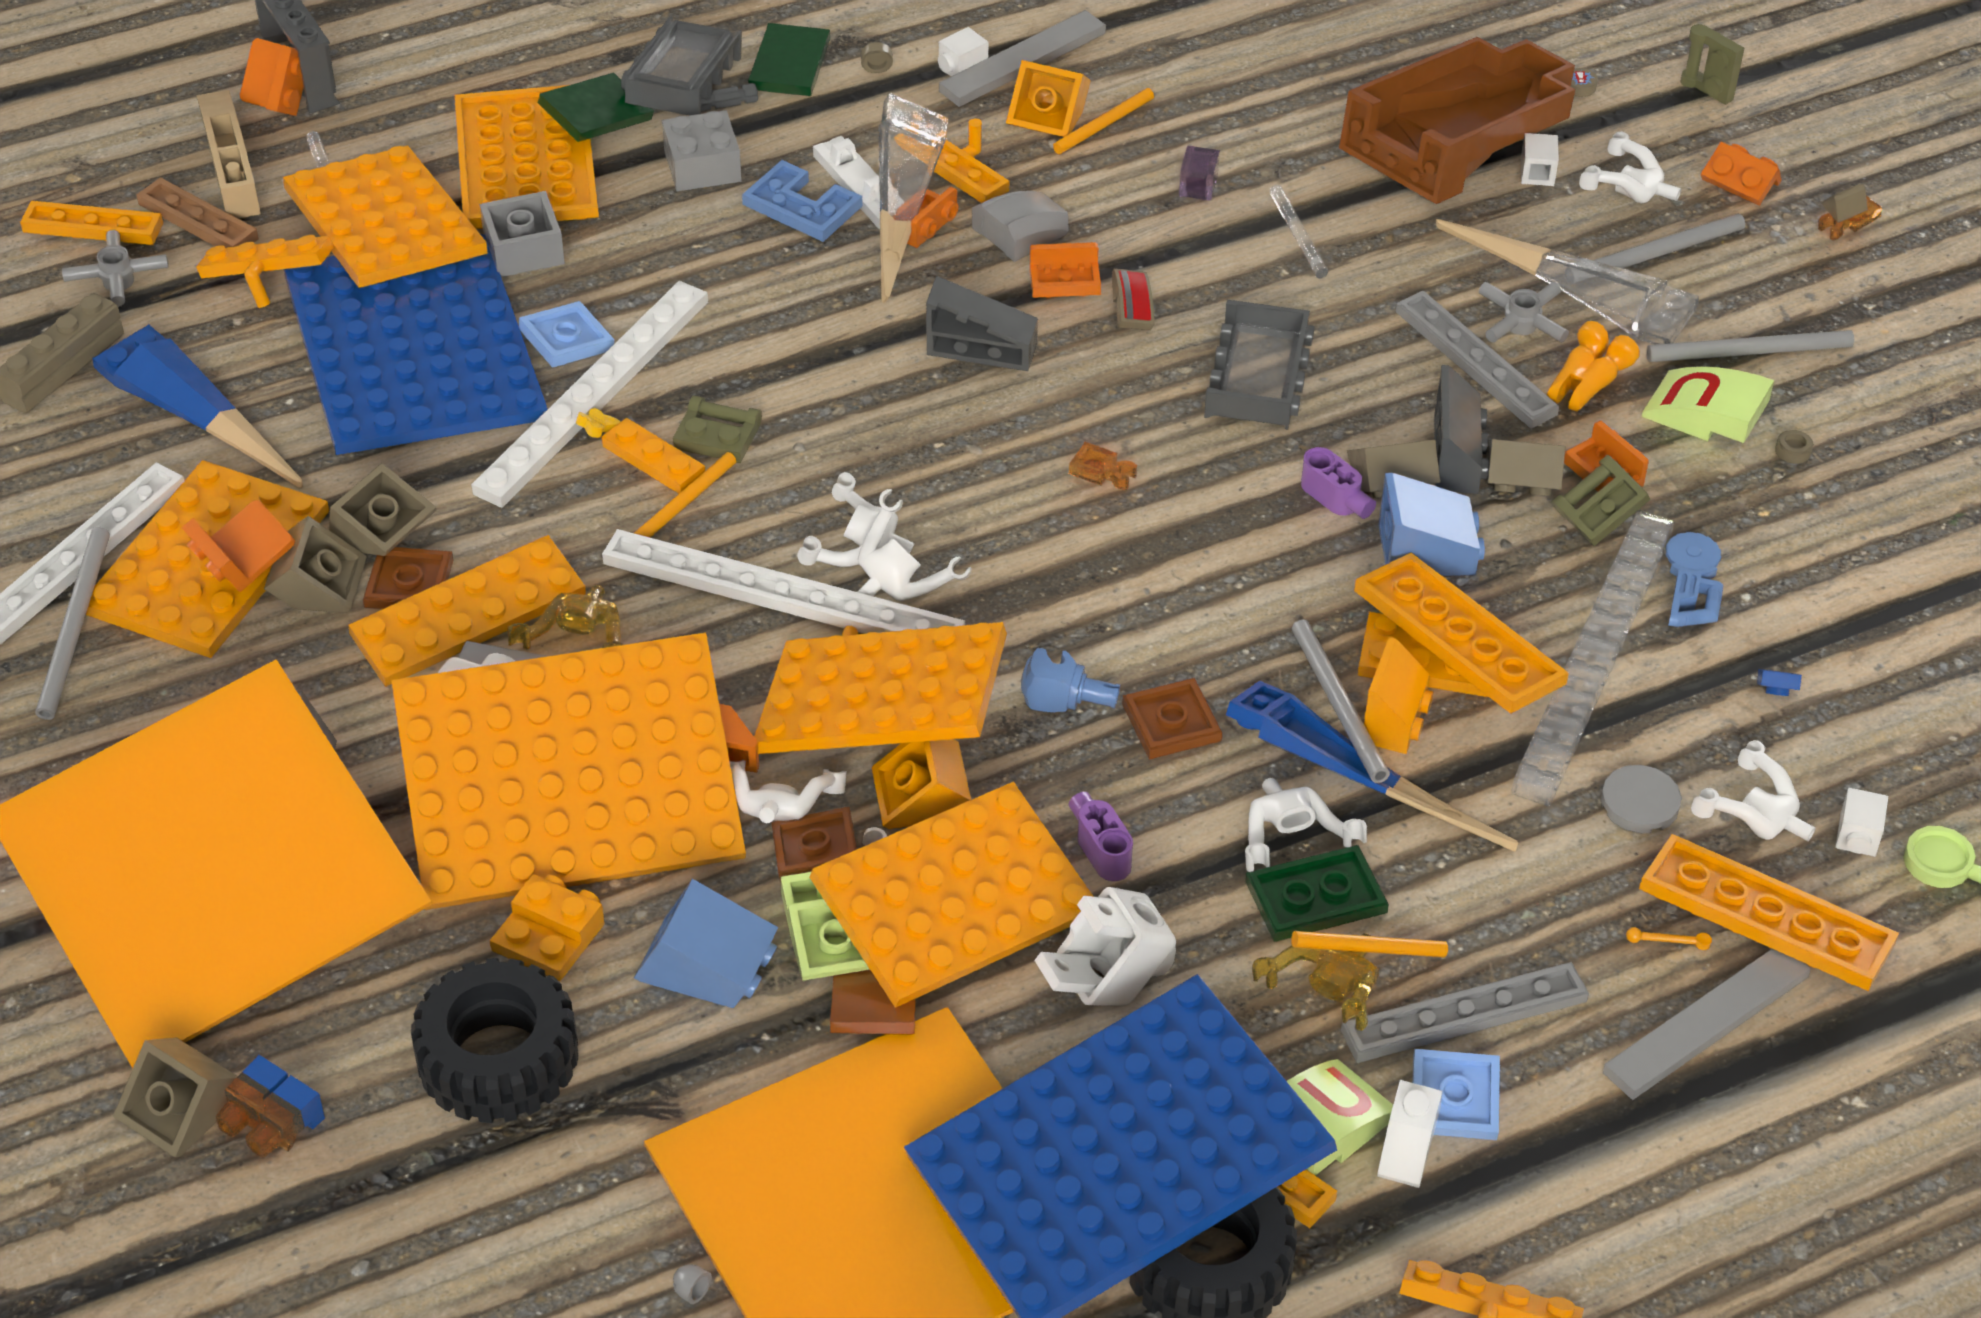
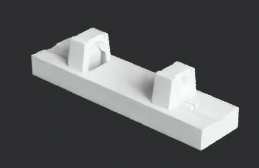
(851, 172)

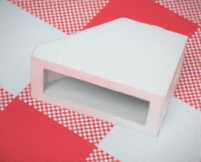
(1409, 1133)

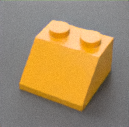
(1047, 99)
(1397, 699)
(919, 782)

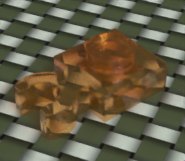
(1854, 223)
(1100, 464)

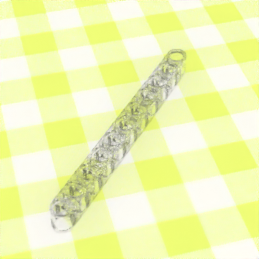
(1592, 659)

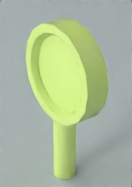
(1941, 857)

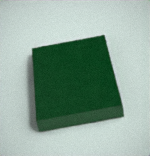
(789, 59)
(593, 107)
(1316, 892)

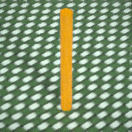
(1103, 121)
(686, 496)
(1369, 944)

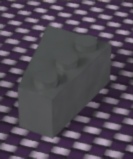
(978, 328)

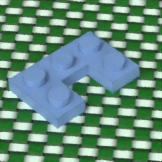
(778, 198)

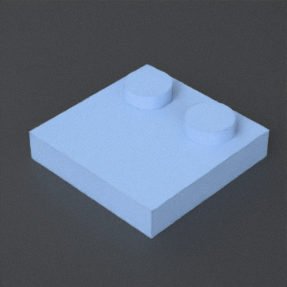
(566, 334)
(1468, 1091)

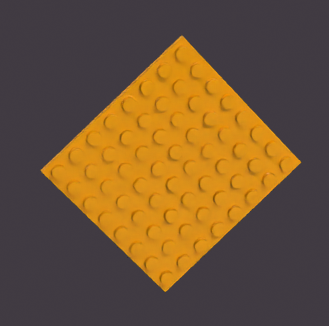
(207, 861)
(812, 1188)

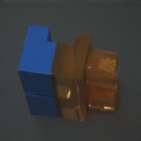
(271, 1105)

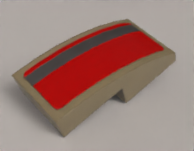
(1133, 299)

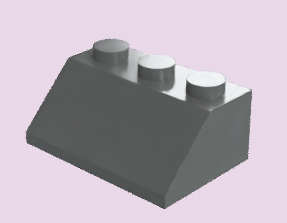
(1459, 435)

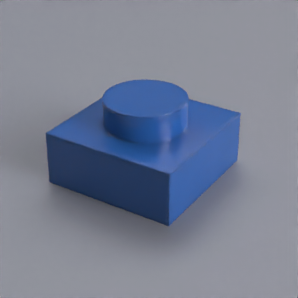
(1778, 682)

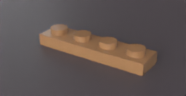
(195, 215)

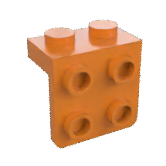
(273, 77)
(242, 546)

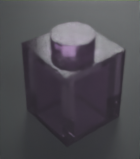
(1199, 173)

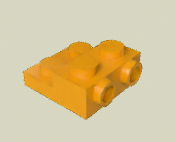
(549, 925)

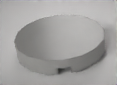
(1641, 798)

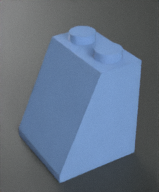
(1429, 524)
(708, 948)

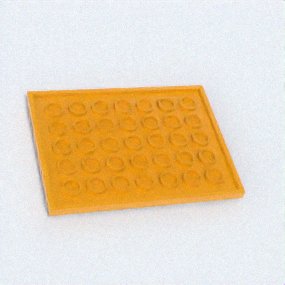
(567, 769)

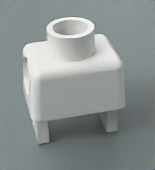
(1121, 939)

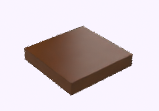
(404, 574)
(1172, 718)
(812, 840)
(864, 1008)

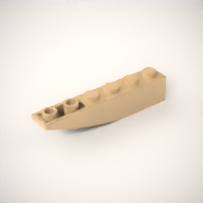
(229, 154)

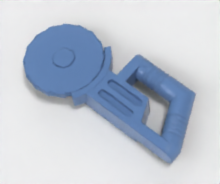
(1694, 564)

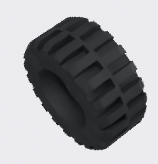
(502, 1082)
(1234, 1289)

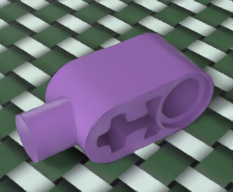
(1335, 483)
(1102, 837)

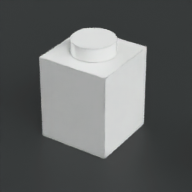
(961, 51)
(1539, 159)
(1862, 822)

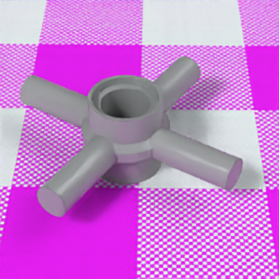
(115, 267)
(1523, 312)

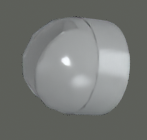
(691, 1282)

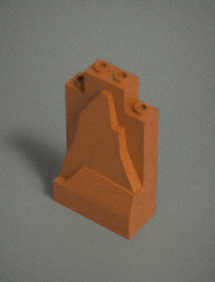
(1453, 111)

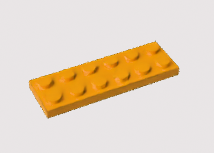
(464, 609)
(1461, 632)
(1769, 912)

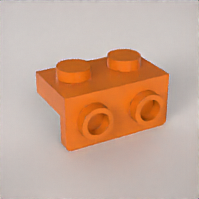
(1741, 173)
(932, 215)
(1064, 270)
(1604, 441)

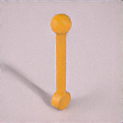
(1701, 941)

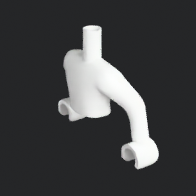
(1632, 182)
(856, 530)
(893, 566)
(782, 801)
(1760, 810)
(1291, 812)

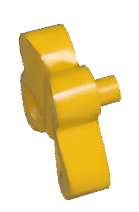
(596, 422)

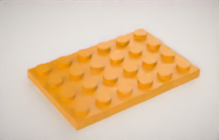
(519, 149)
(384, 215)
(161, 583)
(881, 688)
(952, 893)

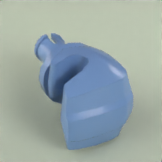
(1062, 685)

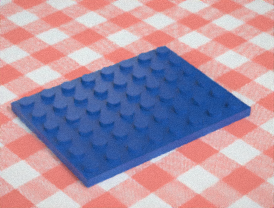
(414, 353)
(1118, 1151)

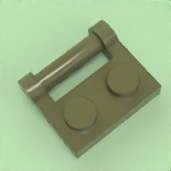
(1721, 65)
(714, 437)
(1607, 507)

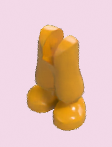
(1587, 369)

